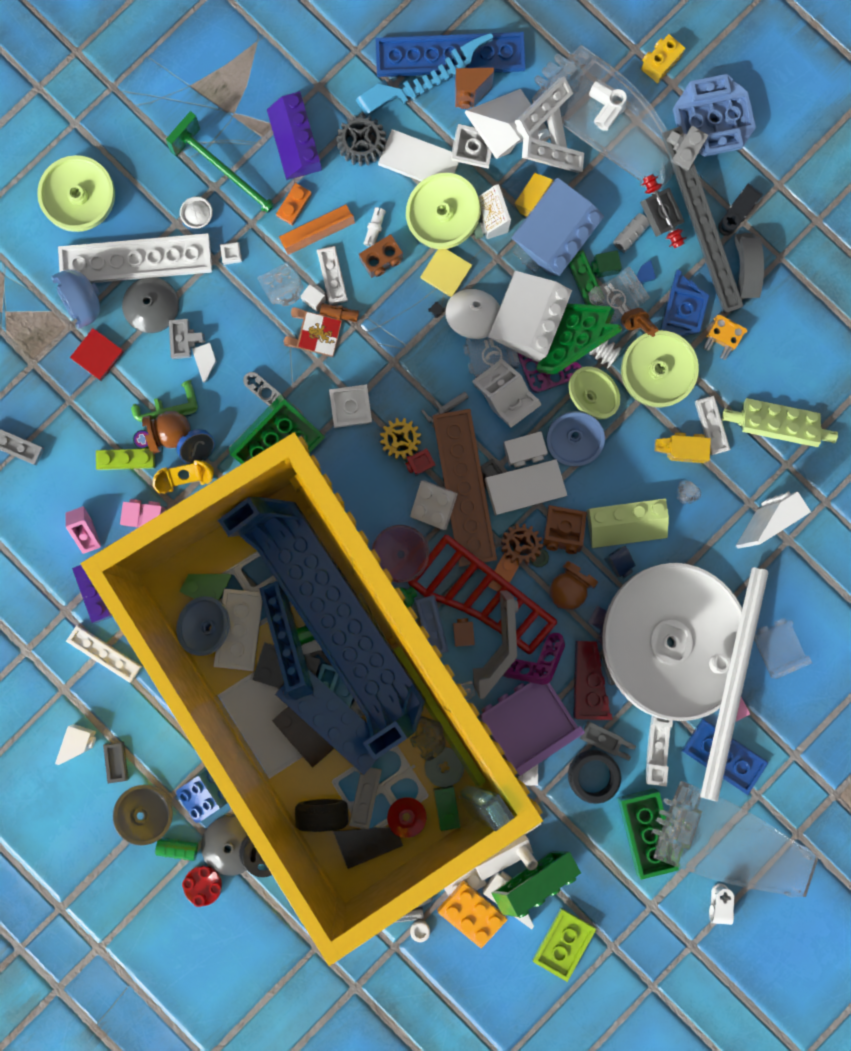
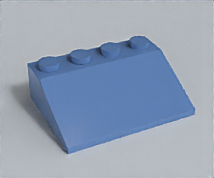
(557, 227)

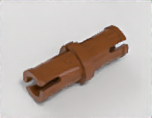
(339, 312)

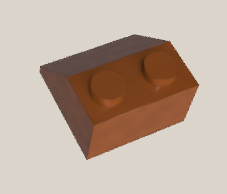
(472, 85)

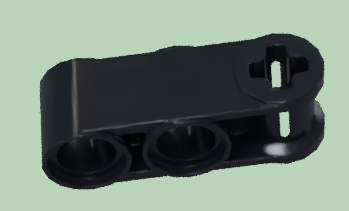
(739, 209)

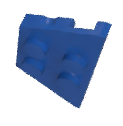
(684, 307)

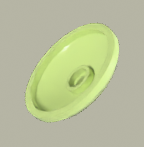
(594, 392)

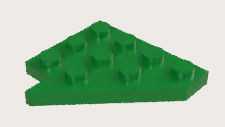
(578, 333)

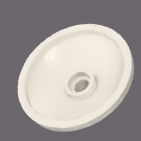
(471, 320)

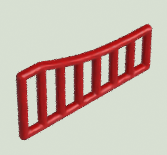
(490, 575)

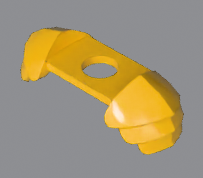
(168, 477)

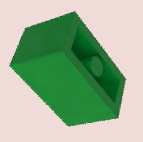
(446, 808)

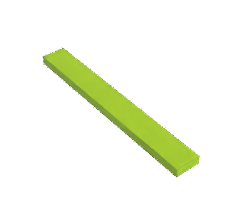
(437, 715)

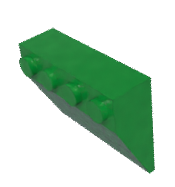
(271, 427)

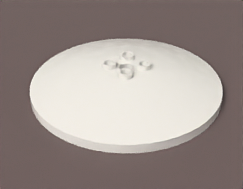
(677, 604)

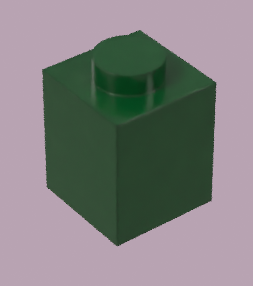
(606, 264)

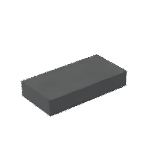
(115, 762)

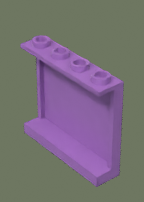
(530, 725)

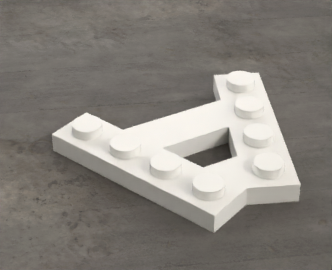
(548, 108)

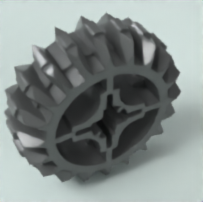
(351, 129)

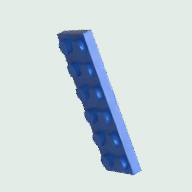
(333, 722)

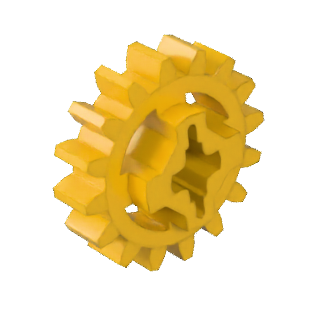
(393, 449)

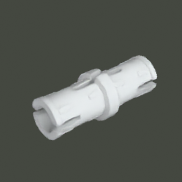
(374, 227)

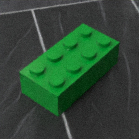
(639, 819)
(535, 885)

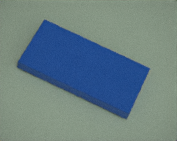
(742, 764)

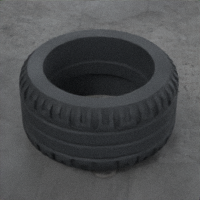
(612, 786)
(321, 815)

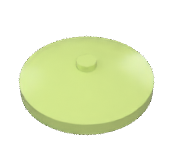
(76, 193)
(443, 210)
(659, 369)

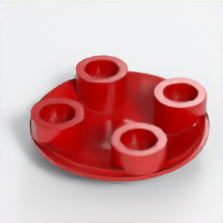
(202, 886)

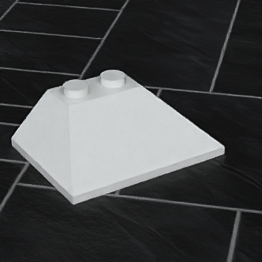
(497, 122)

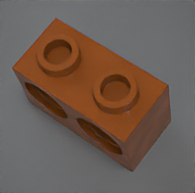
(377, 252)

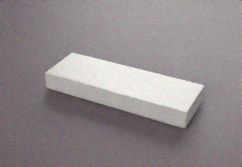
(332, 275)
(712, 425)

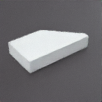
(205, 360)

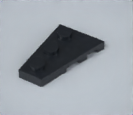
(364, 844)

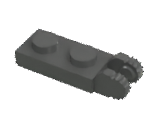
(605, 740)

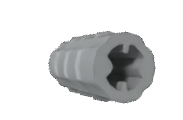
(631, 232)

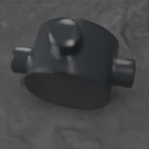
(436, 310)

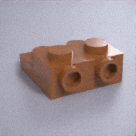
(564, 529)

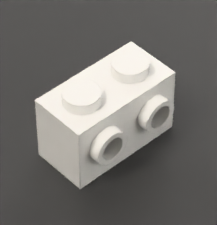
(525, 449)

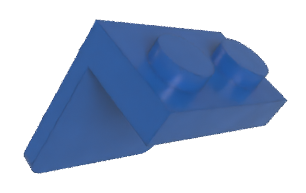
(201, 796)

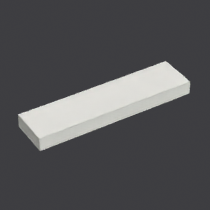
(104, 653)

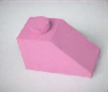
(82, 529)

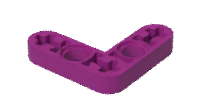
(547, 383)
(541, 665)

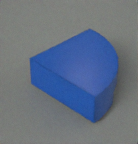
(646, 273)

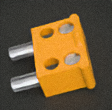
(726, 331)

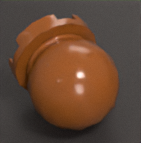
(165, 430)
(570, 588)

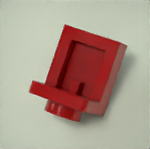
(420, 462)

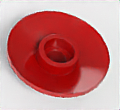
(412, 826)

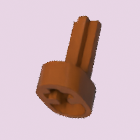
(640, 319)

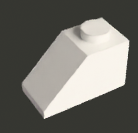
(75, 742)

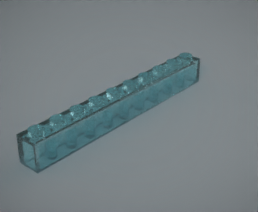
(485, 807)

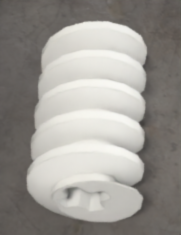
(606, 352)

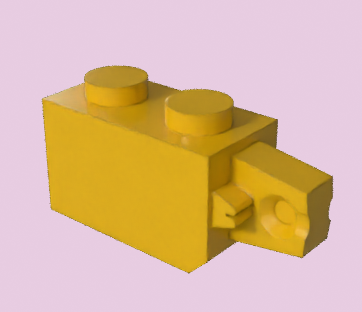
(685, 448)

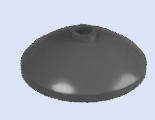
(155, 315)
(156, 814)
(220, 833)

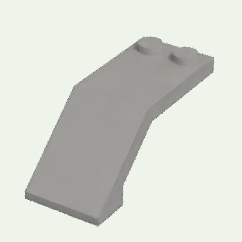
(497, 665)

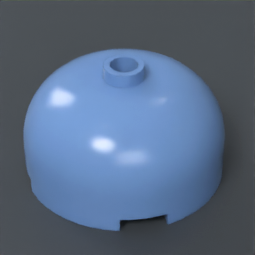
(78, 296)

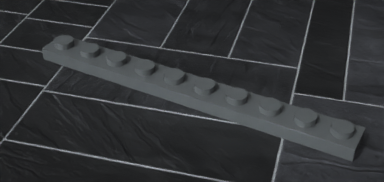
(706, 231)

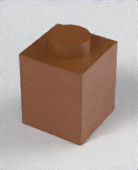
(463, 633)

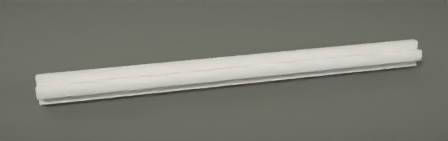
(734, 685)

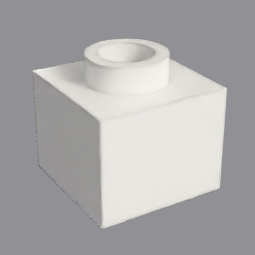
(313, 297)

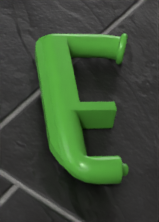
(185, 409)

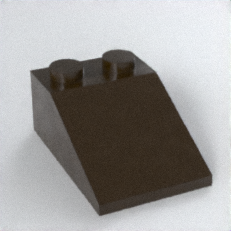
(302, 737)

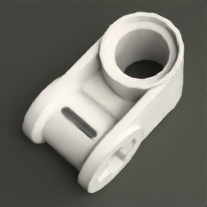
(721, 907)

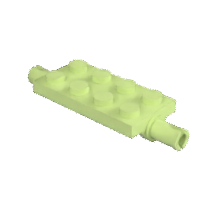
(780, 423)

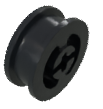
(252, 863)

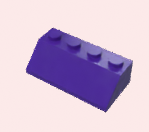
(293, 136)

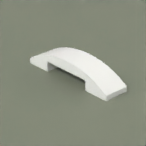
(658, 751)

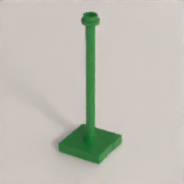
(184, 134)

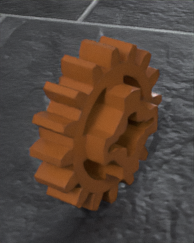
(529, 548)

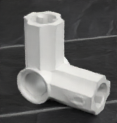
(607, 96)

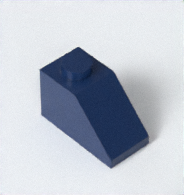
(620, 562)

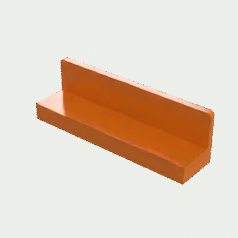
(317, 229)

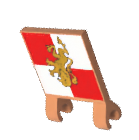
(317, 333)

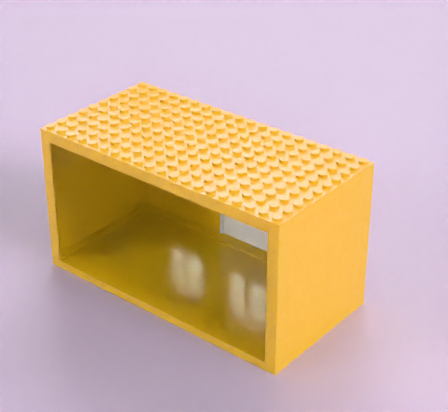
(141, 588)

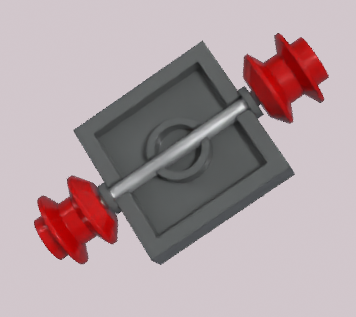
(662, 211)

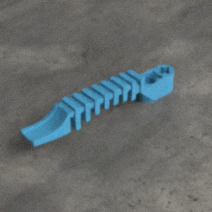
(383, 93)

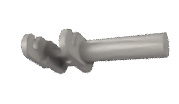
(447, 407)

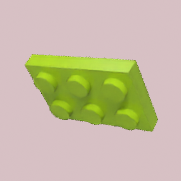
(564, 944)

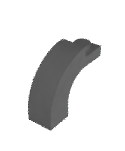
(751, 265)

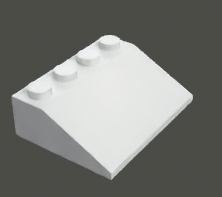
(530, 315)
(773, 517)

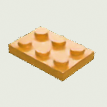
(472, 914)

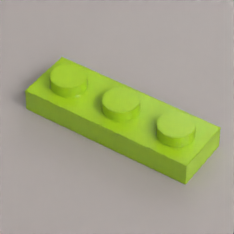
(125, 459)

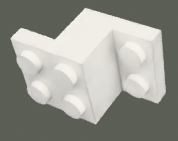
(506, 393)

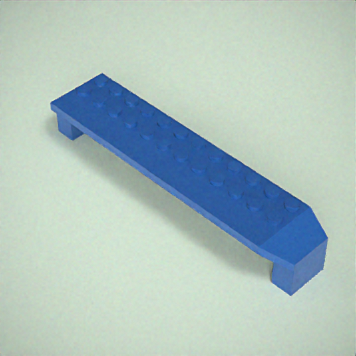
(332, 616)

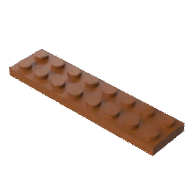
(464, 476)

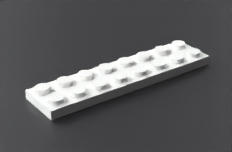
(139, 258)

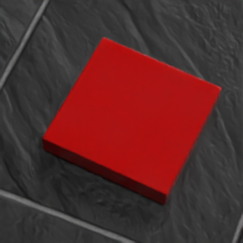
(96, 354)

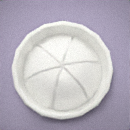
(196, 212)

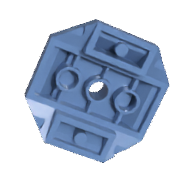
(726, 103)

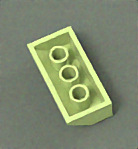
(628, 523)

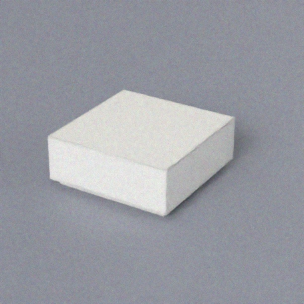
(231, 253)

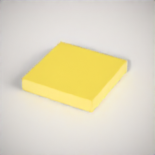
(446, 271)

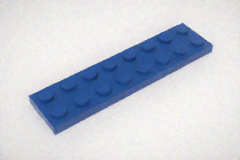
(425, 53)

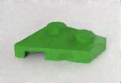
(205, 585)

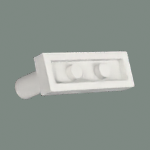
(512, 853)

